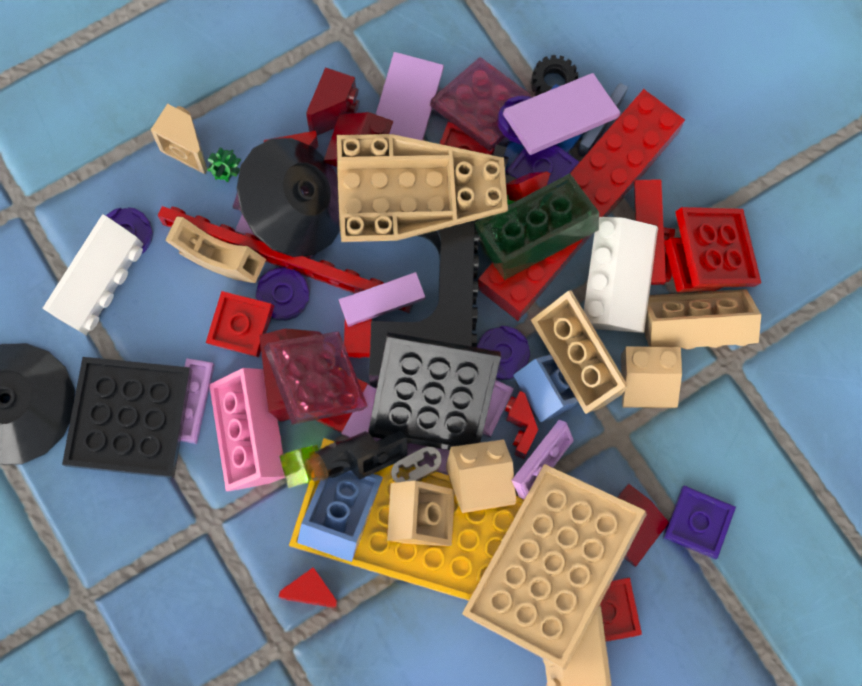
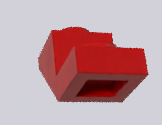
(358, 339)
(521, 416)

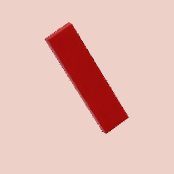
(650, 211)

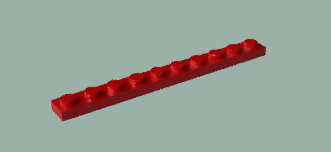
(321, 271)

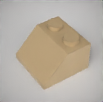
(178, 137)
(651, 377)
(481, 475)
(420, 514)

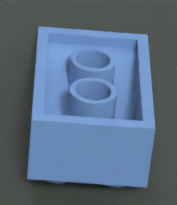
(339, 514)

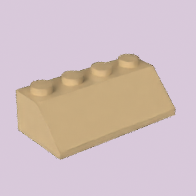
(702, 319)
(579, 353)
(588, 664)

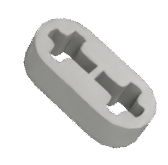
(413, 460)

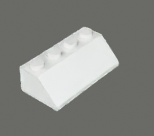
(620, 274)
(94, 275)

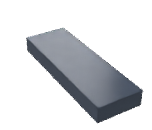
(593, 135)

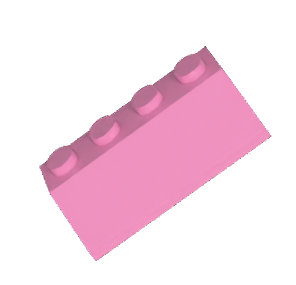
(246, 430)

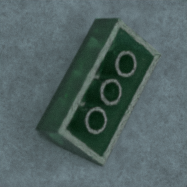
(538, 226)

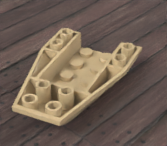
(411, 187)

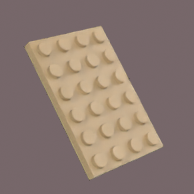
(554, 565)

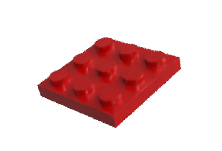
(718, 247)

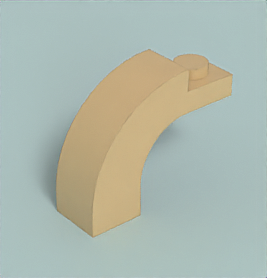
(213, 254)

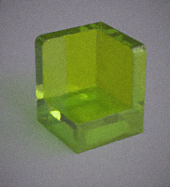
(294, 466)

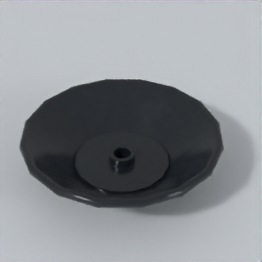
(273, 199)
(38, 402)

